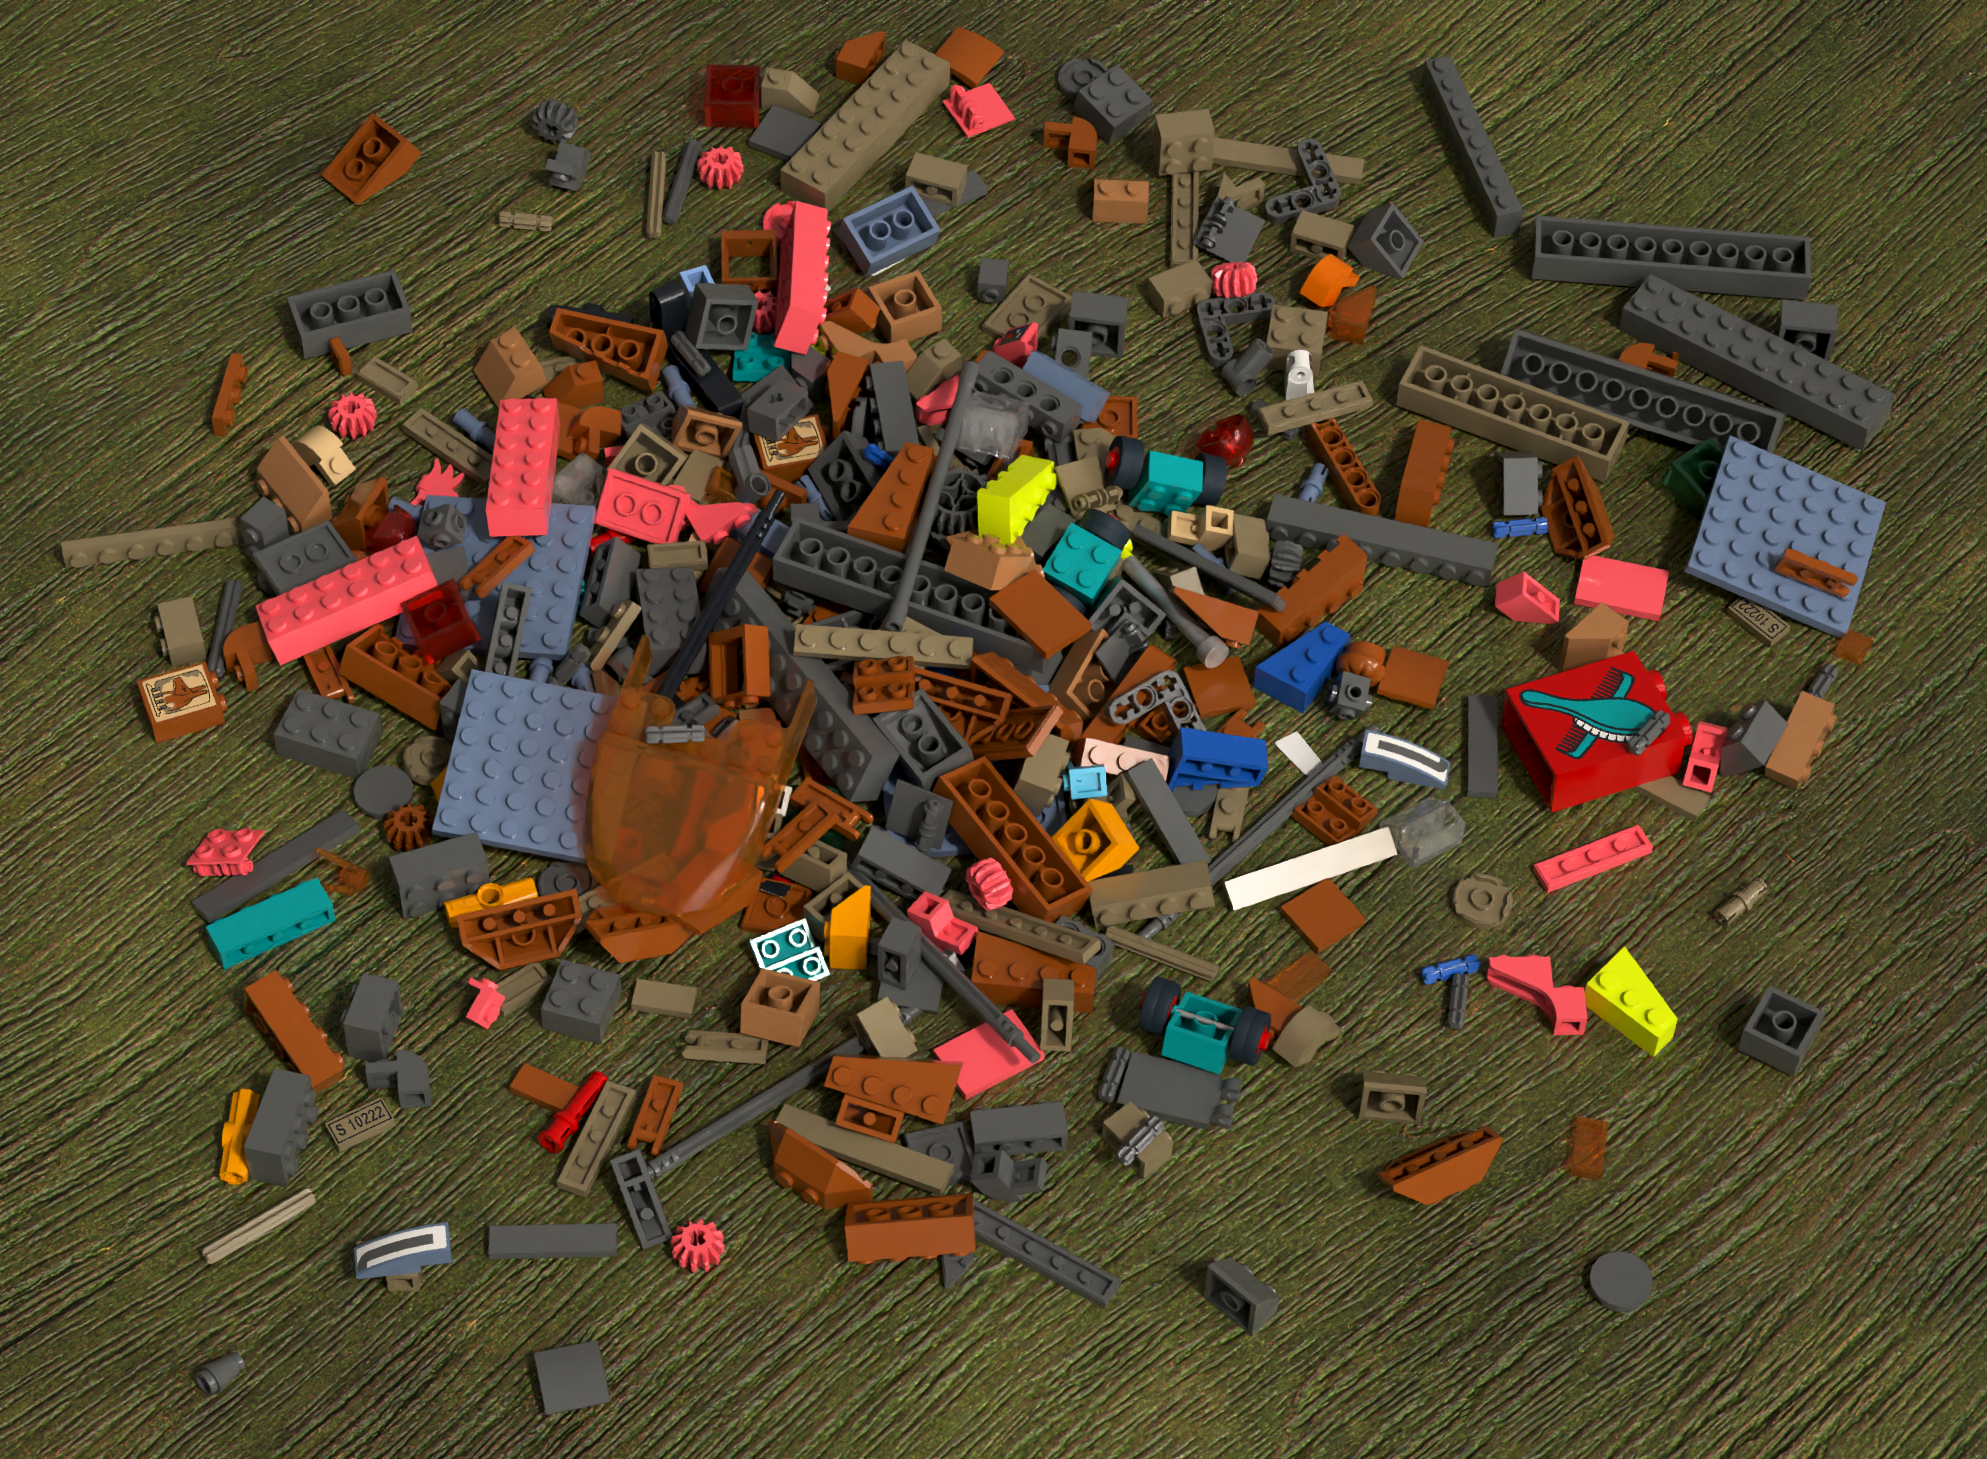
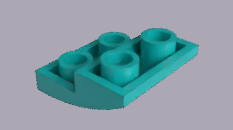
(759, 359)
(790, 952)

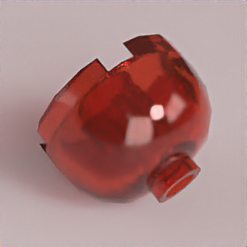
(1230, 440)
(393, 530)

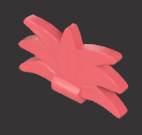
(437, 483)

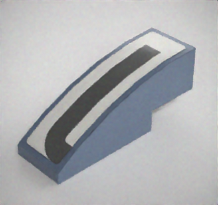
(1404, 760)
(404, 1251)

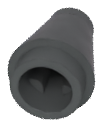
(219, 1373)

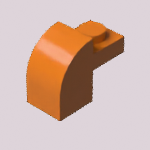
(1327, 281)

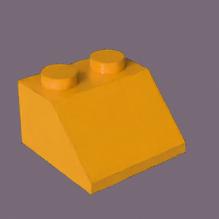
(1096, 840)
(849, 931)

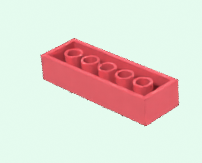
(802, 278)
(523, 467)
(345, 600)

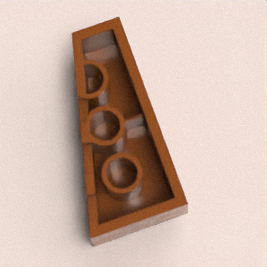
(619, 347)
(1424, 473)
(1315, 593)
(395, 676)
(900, 1083)

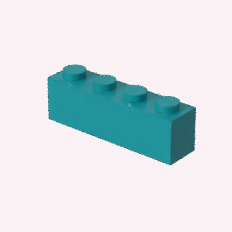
(270, 923)

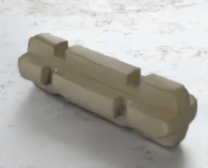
(525, 221)

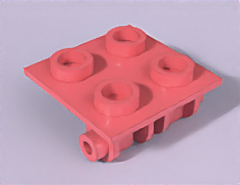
(977, 109)
(225, 852)

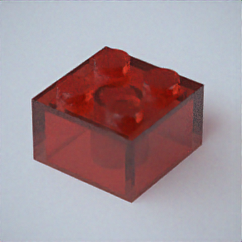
(732, 95)
(440, 621)

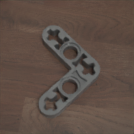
(1313, 193)
(1219, 322)
(1164, 697)

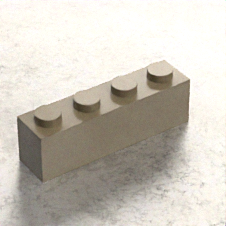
(1151, 893)

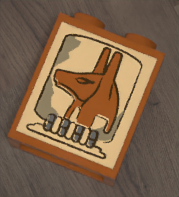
(794, 451)
(182, 701)

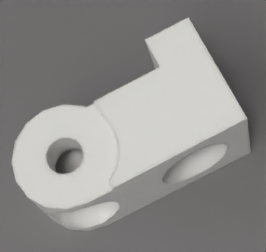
(1298, 375)

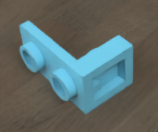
(1084, 781)

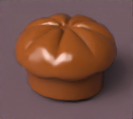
(1364, 660)

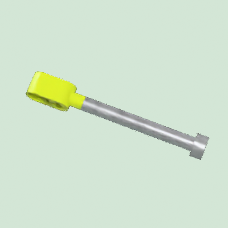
(1210, 650)

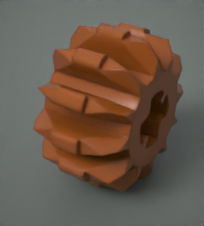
(409, 827)

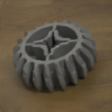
(958, 501)

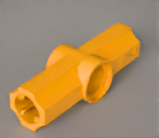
(490, 892)
(235, 1133)

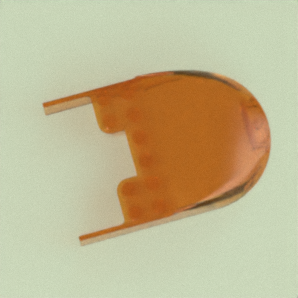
(684, 819)

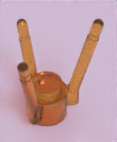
(352, 875)

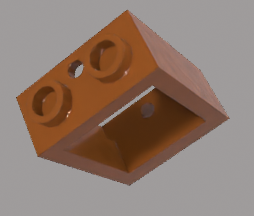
(762, 244)
(724, 665)

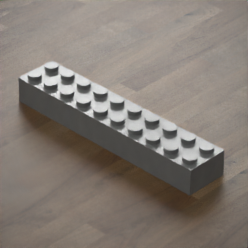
(1679, 255)
(1757, 362)
(1639, 394)
(868, 579)
(842, 743)

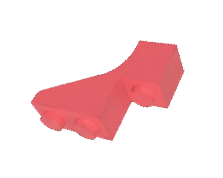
(936, 406)
(716, 521)
(1532, 980)

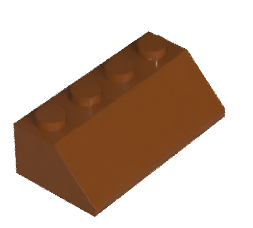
(1000, 674)
(910, 1228)

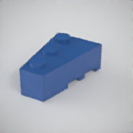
(1303, 667)
(1215, 758)

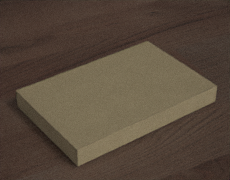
(1028, 303)

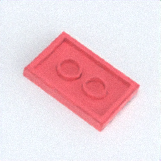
(641, 507)
(1622, 587)
(986, 1057)

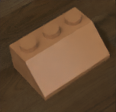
(293, 487)
(1082, 680)

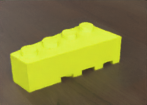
(1014, 497)

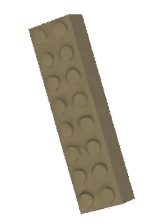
(865, 126)
(1511, 412)

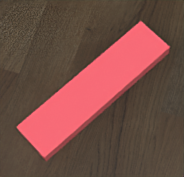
(1592, 858)

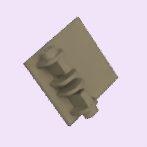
(1086, 487)

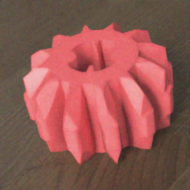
(720, 167)
(1233, 279)
(765, 313)
(352, 415)
(989, 884)
(707, 1248)

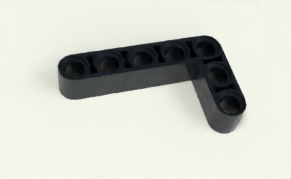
(669, 314)

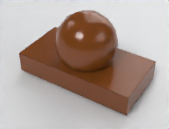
(793, 493)

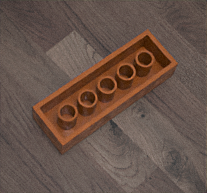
(1002, 827)

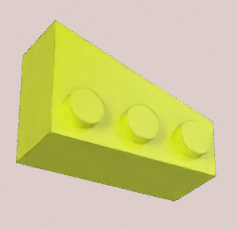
(1631, 1003)

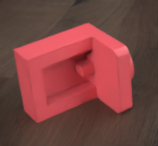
(487, 1003)

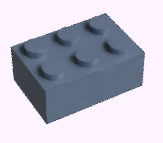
(889, 231)

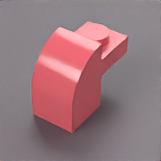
(1705, 756)
(940, 925)

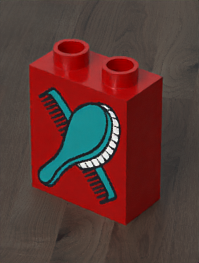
(1577, 729)

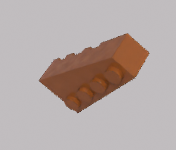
(895, 502)
(1015, 974)
(292, 1030)

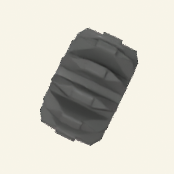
(555, 121)
(1284, 563)

